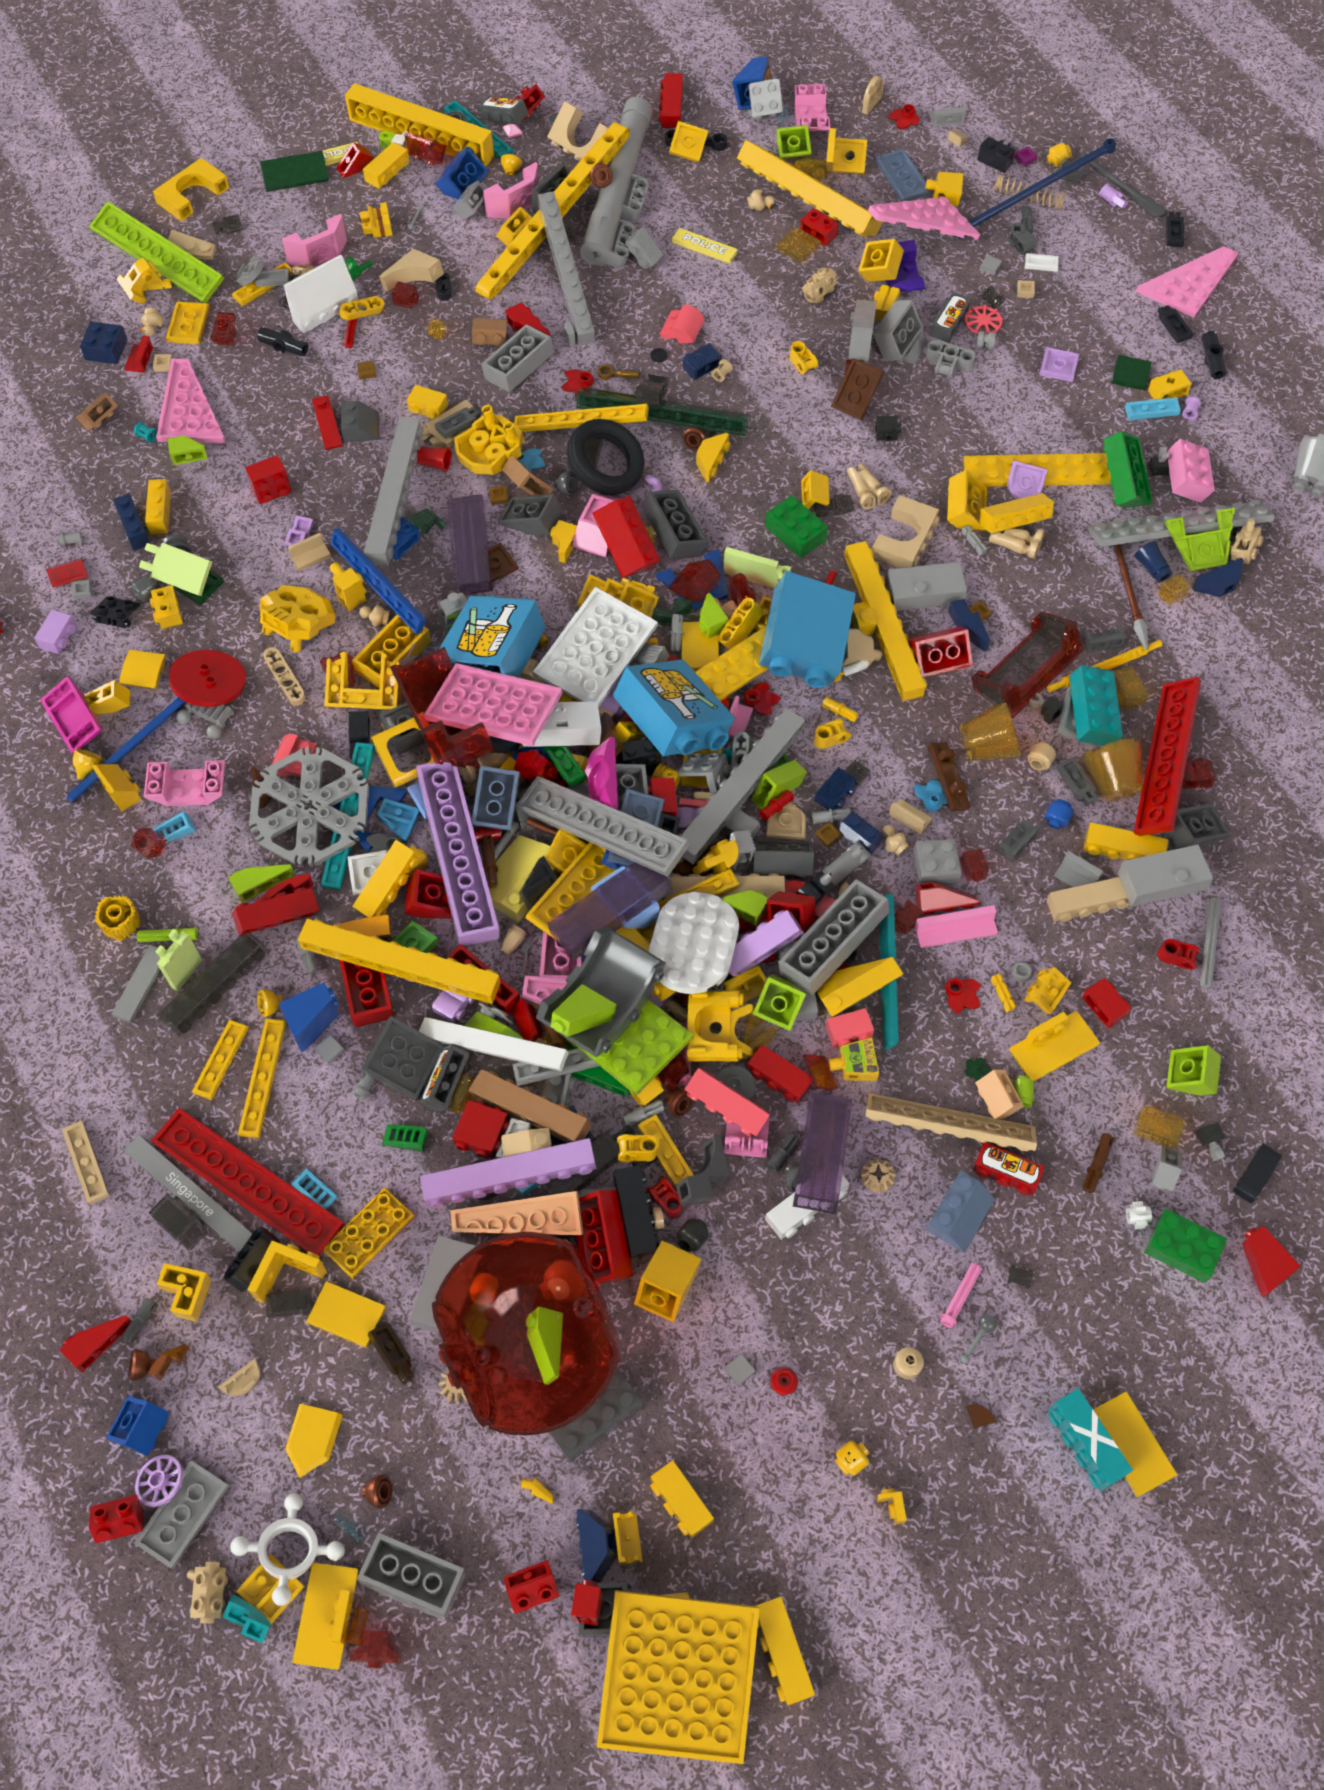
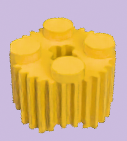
(117, 917)

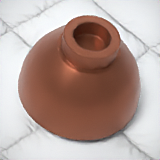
(601, 175)
(693, 437)
(678, 1102)
(139, 1365)
(378, 1491)

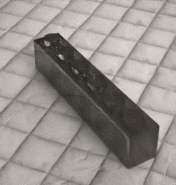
(212, 983)

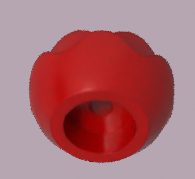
(784, 1388)

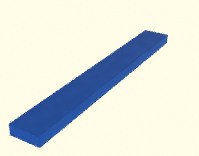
(378, 581)
(127, 747)

